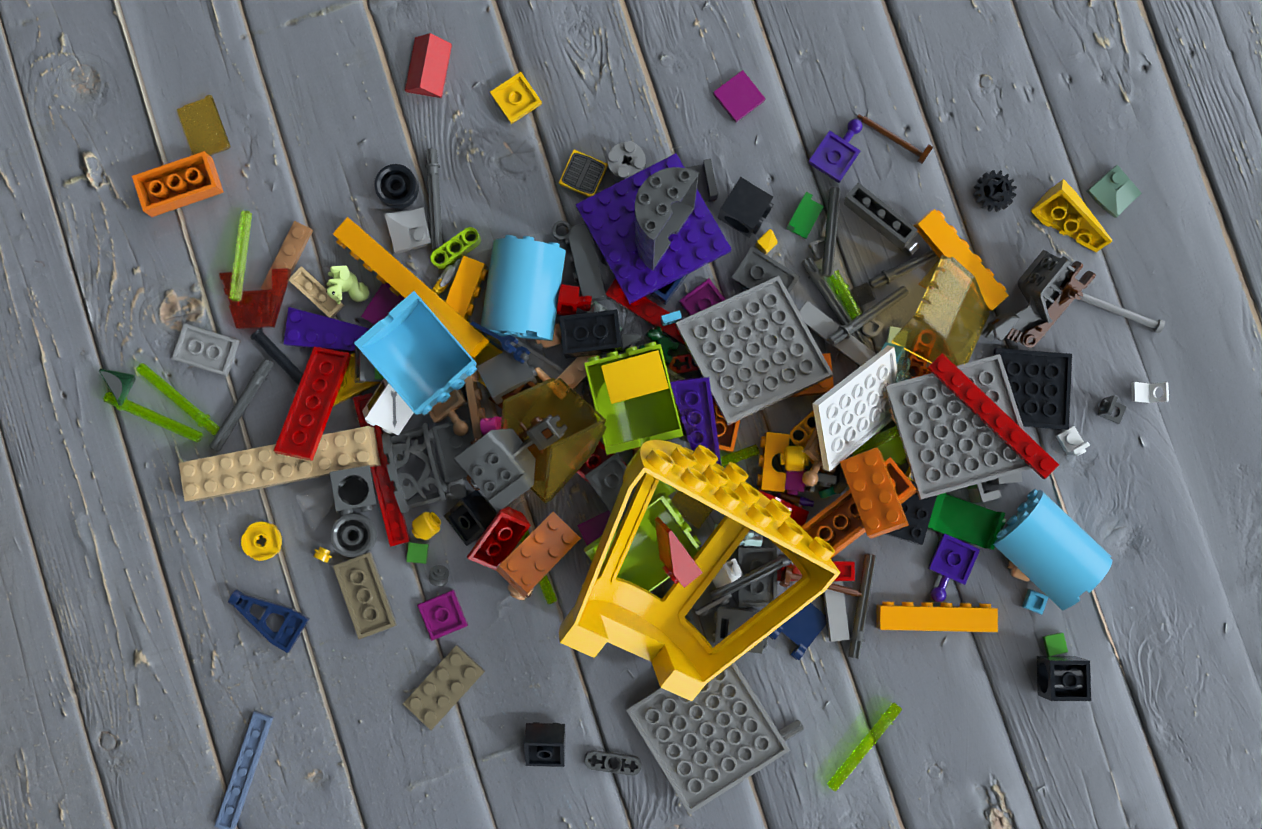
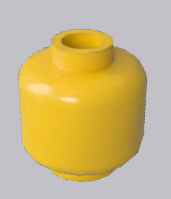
(794, 458)
(426, 525)

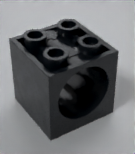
(746, 207)
(1063, 678)

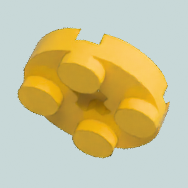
(271, 546)

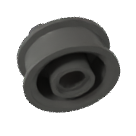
(341, 535)

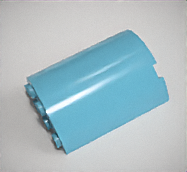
(523, 288)
(417, 355)
(1053, 550)

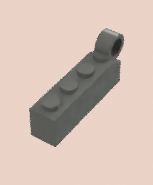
(882, 218)
(585, 260)

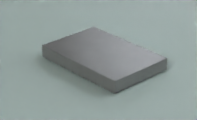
(205, 349)

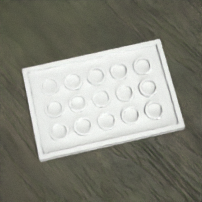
(855, 408)

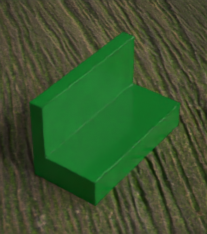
(805, 216)

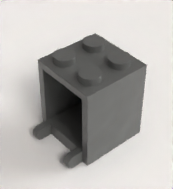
(737, 617)

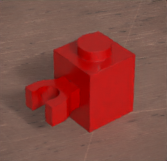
(570, 300)

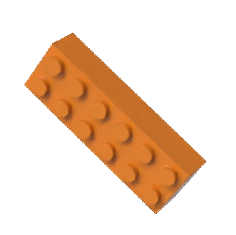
(840, 521)

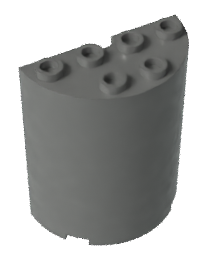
(661, 210)

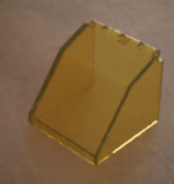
(950, 319)
(573, 449)

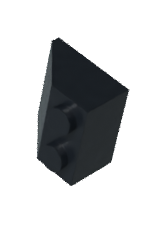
(470, 517)
(544, 744)

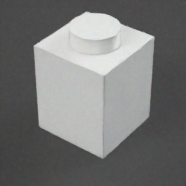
(728, 573)

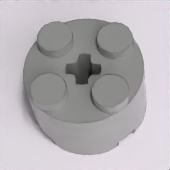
(627, 153)

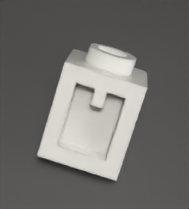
(1072, 442)

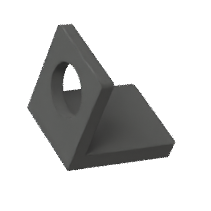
(1107, 406)

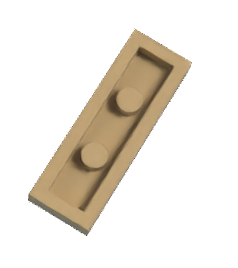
(315, 292)

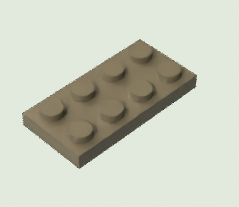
(364, 595)
(443, 687)

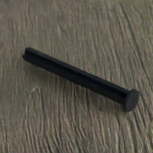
(277, 355)

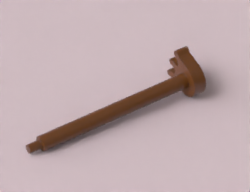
(922, 155)
(787, 576)

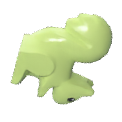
(345, 281)

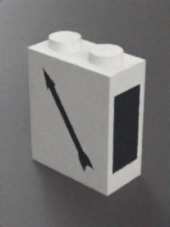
(387, 409)

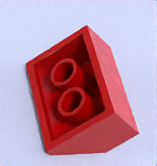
(500, 538)

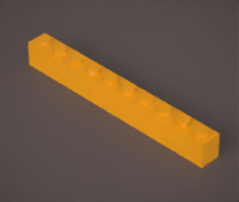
(405, 282)

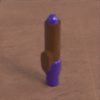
(796, 500)

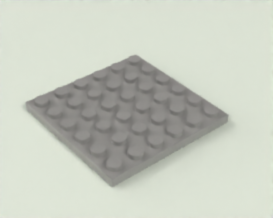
(754, 350)
(945, 439)
(710, 740)

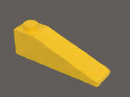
(1070, 216)

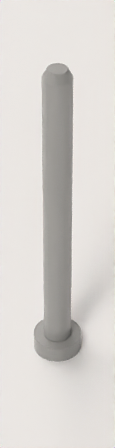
(1157, 325)

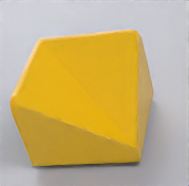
(766, 242)

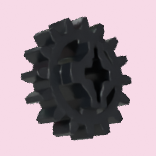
(1003, 193)

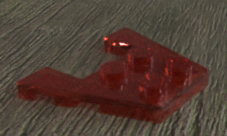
(258, 307)

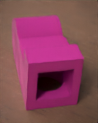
(489, 424)

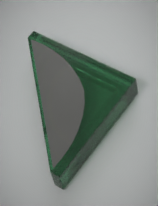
(118, 383)

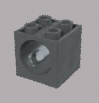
(364, 476)

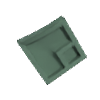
(1114, 191)

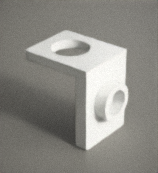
(1146, 392)

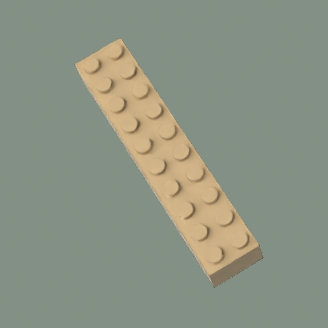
(264, 468)

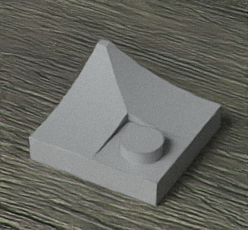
(408, 230)

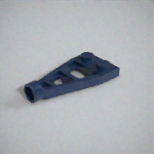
(290, 629)

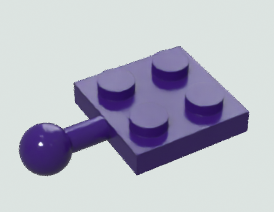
(836, 153)
(953, 561)

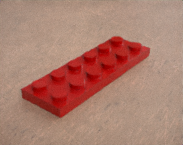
(312, 403)

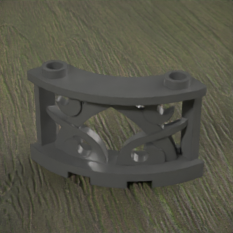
(404, 492)

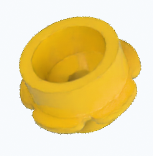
(322, 554)

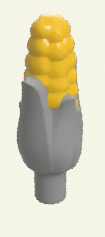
(446, 278)

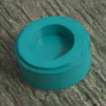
(826, 492)

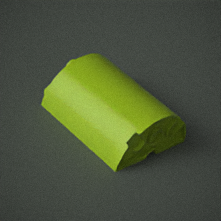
(636, 419)
(642, 560)

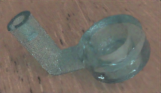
(903, 374)

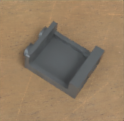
(505, 374)

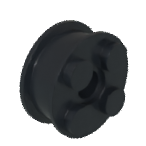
(405, 194)

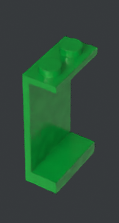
(966, 521)

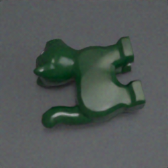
(656, 335)

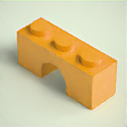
(770, 478)

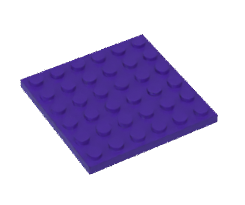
(612, 225)

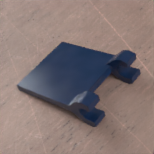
(503, 341)
(802, 629)

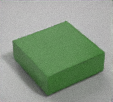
(417, 553)
(1055, 644)

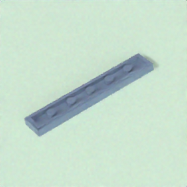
(244, 771)

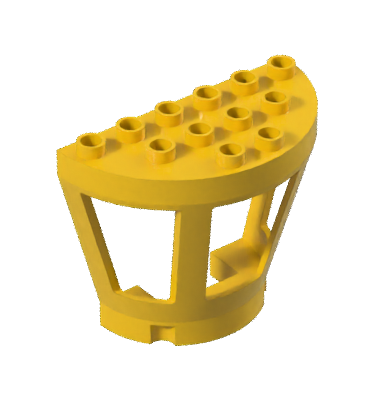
(657, 627)

